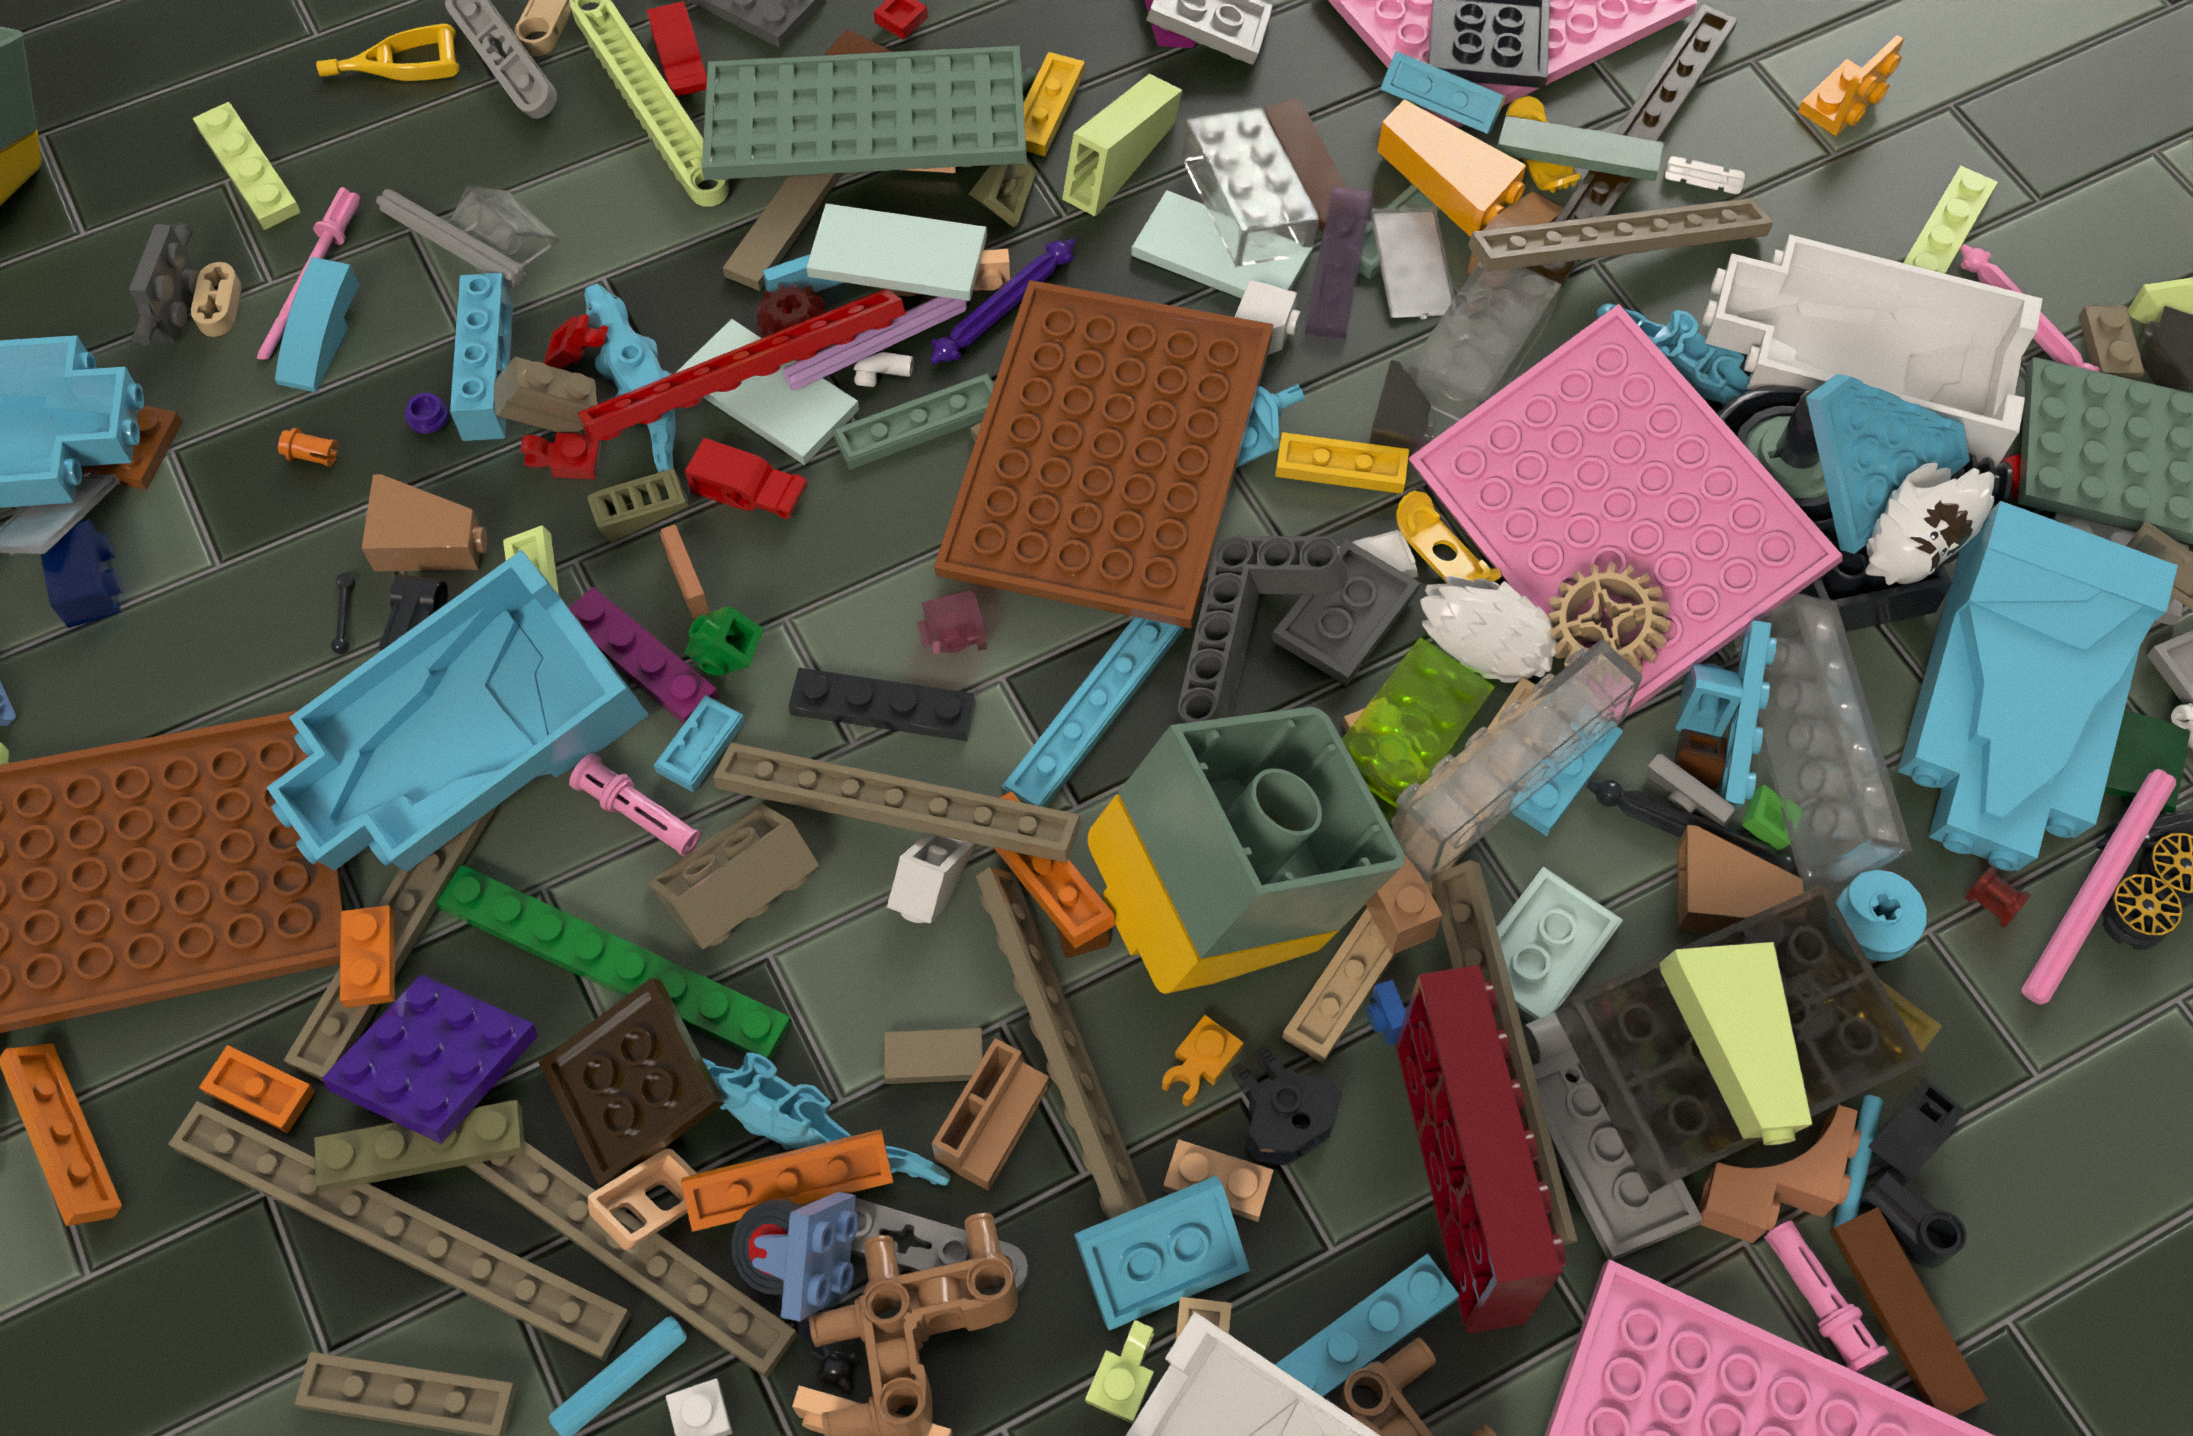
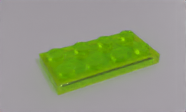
(1414, 720)

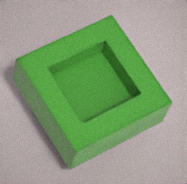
(1765, 818)

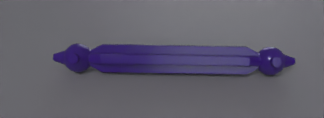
(1001, 301)

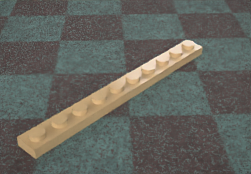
(1354, 968)

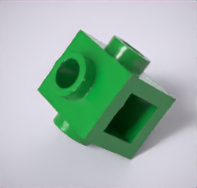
(723, 641)

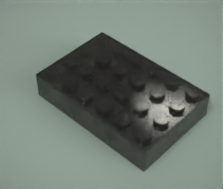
(1657, 1078)

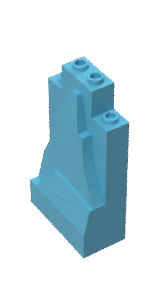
(60, 417)
(2030, 683)
(451, 723)

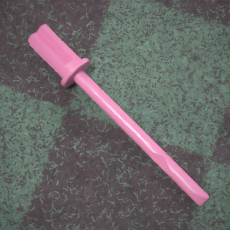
(330, 231)

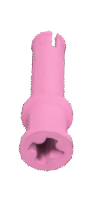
(620, 789)
(1837, 1318)

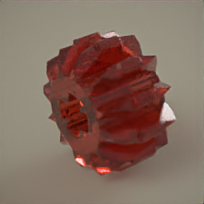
(787, 308)

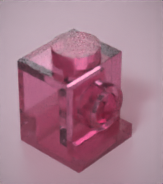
(952, 623)

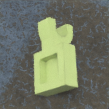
(1121, 1380)

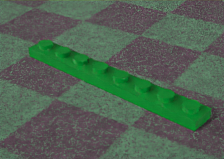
(612, 961)

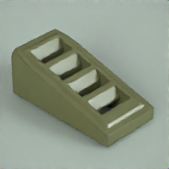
(619, 496)

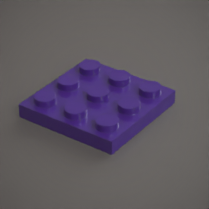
(430, 1058)

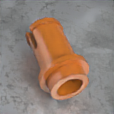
(307, 447)

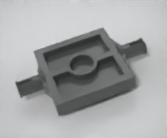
(164, 284)

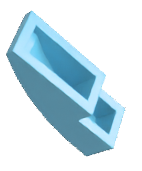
(315, 324)

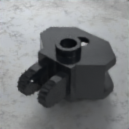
(1284, 1105)

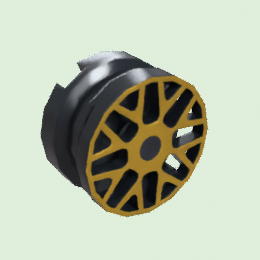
(2170, 858)
(2155, 906)

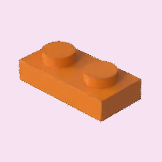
(367, 956)
(257, 1089)

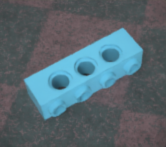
(480, 354)

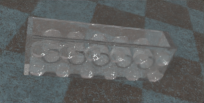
(1825, 749)
(1513, 758)

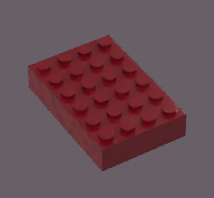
(1477, 1150)

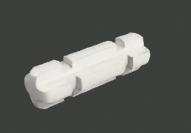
(1704, 175)

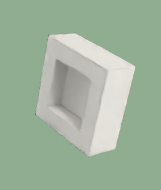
(699, 1411)

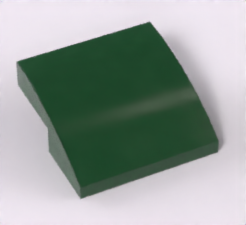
(2142, 748)

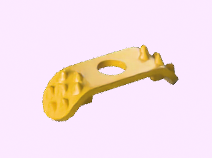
(1545, 175)
(1424, 530)

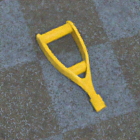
(379, 58)

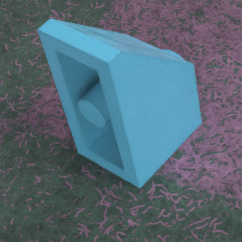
(1708, 699)

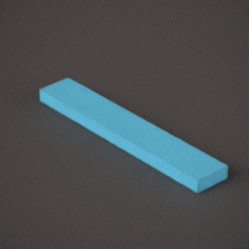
(1090, 711)

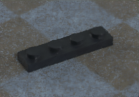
(882, 704)

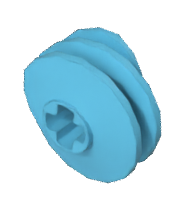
(1883, 914)

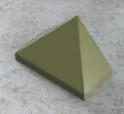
(1005, 190)

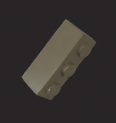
(734, 875)

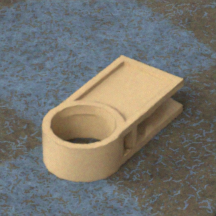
(543, 16)

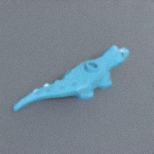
(631, 364)
(1708, 368)
(796, 1114)

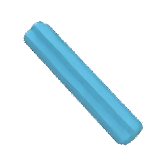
(617, 1377)

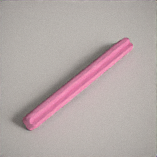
(2098, 887)

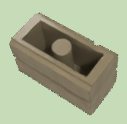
(543, 395)

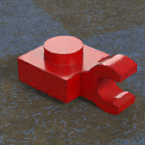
(571, 340)
(568, 457)

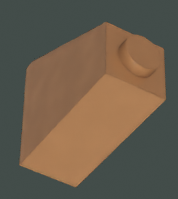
(419, 530)
(1725, 883)

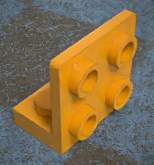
(1851, 89)

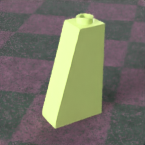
(1117, 142)
(1745, 1034)

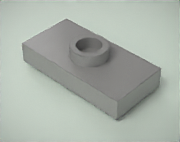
(1688, 792)

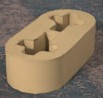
(207, 298)

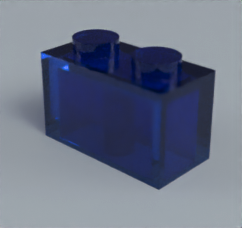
(81, 576)

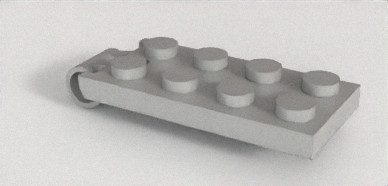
(1594, 1155)

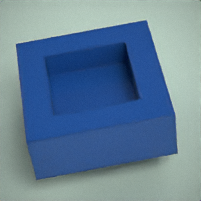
(1386, 1011)

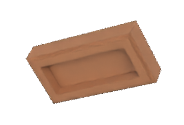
(684, 571)

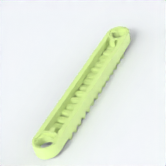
(648, 97)

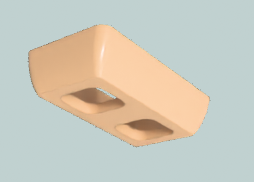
(629, 1192)

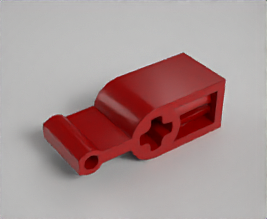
(677, 48)
(742, 480)

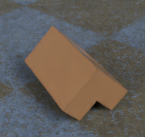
(990, 1115)

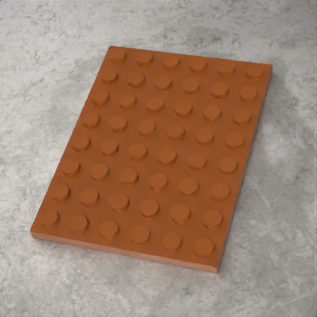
(1106, 453)
(155, 873)

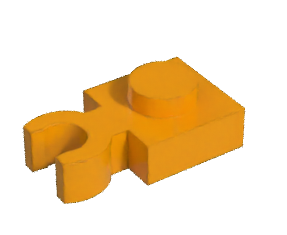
(1205, 1055)

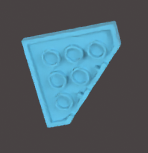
(1869, 448)

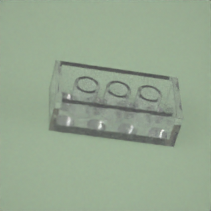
(1249, 187)
(1483, 338)

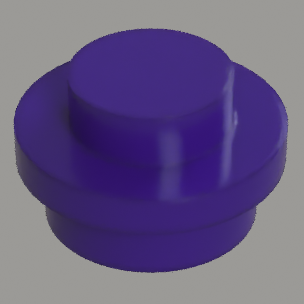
(426, 413)

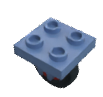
(798, 1251)

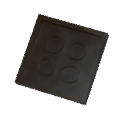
(631, 1082)

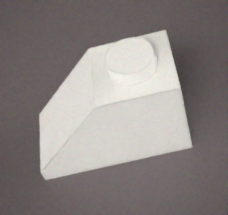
(1272, 306)
(928, 877)

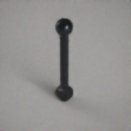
(345, 583)

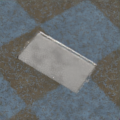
(1413, 261)
(42, 526)

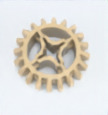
(1624, 616)

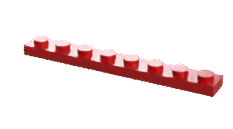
(729, 369)

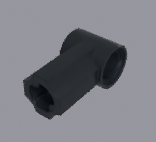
(412, 602)
(1910, 1218)

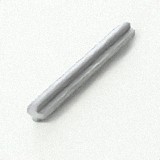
(450, 237)

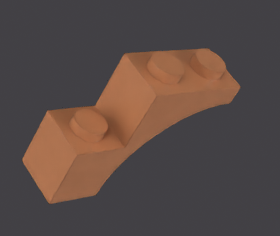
(1749, 1199)

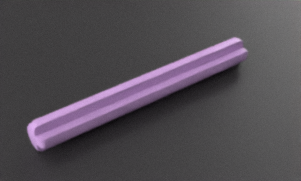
(872, 341)

